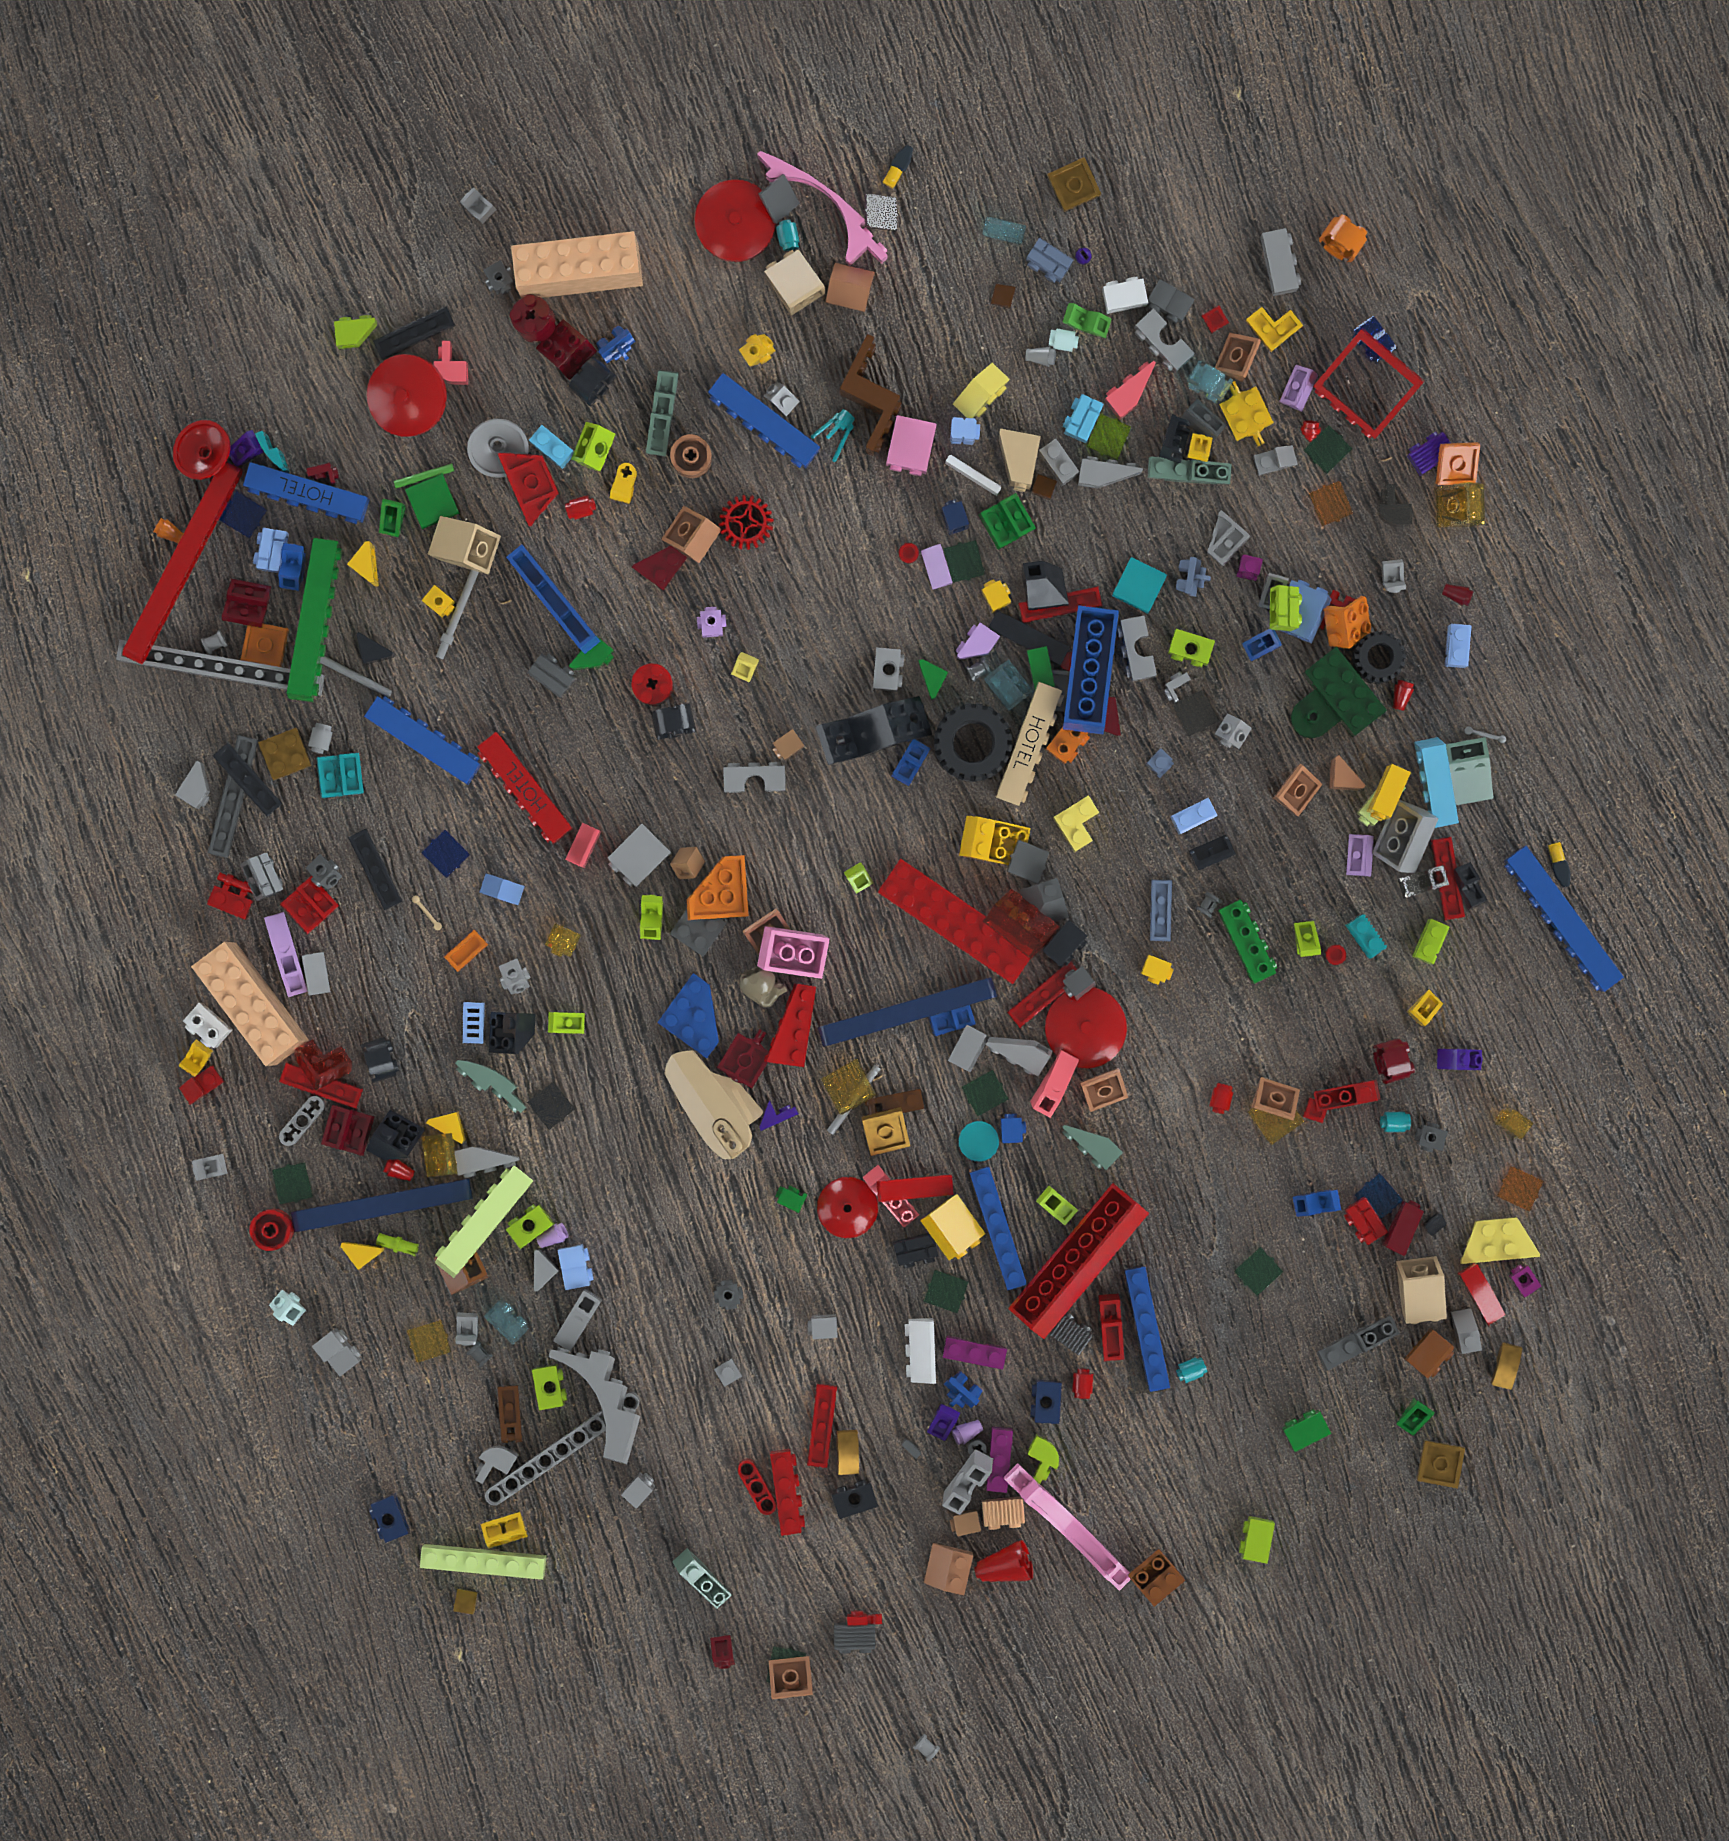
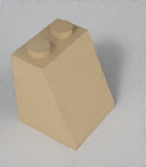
(794, 281)
(1019, 457)
(464, 544)
(1421, 1290)

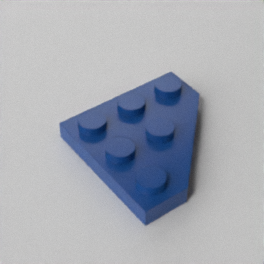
(693, 1016)

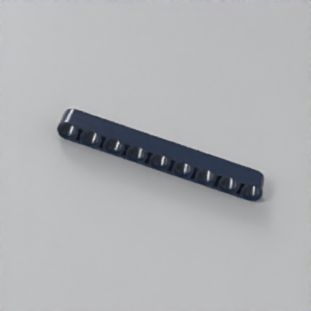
(907, 1012)
(381, 1205)

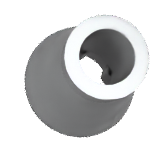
(1043, 355)

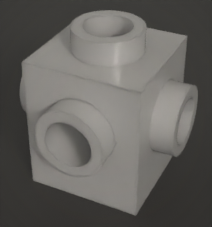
(1232, 731)
(514, 976)

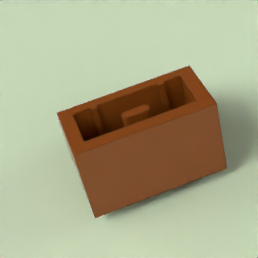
(469, 1275)
(1430, 1353)
(1156, 1577)

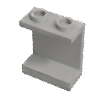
(638, 856)

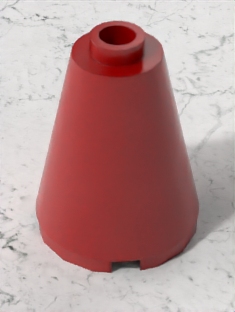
(1006, 1565)

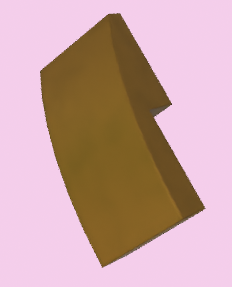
(1507, 1366)
(847, 1452)

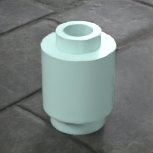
(1063, 339)

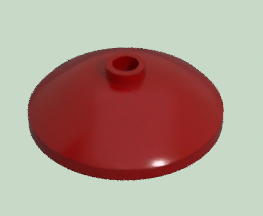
(195, 443)
(851, 1192)

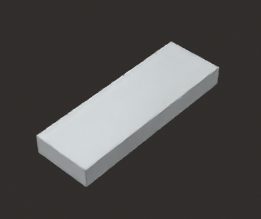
(973, 475)

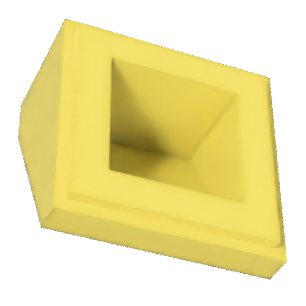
(745, 666)

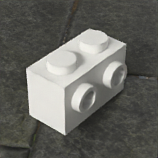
(1124, 295)
(207, 1026)

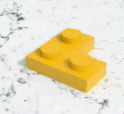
(1272, 332)

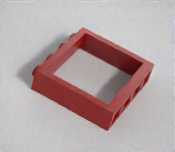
(1390, 358)

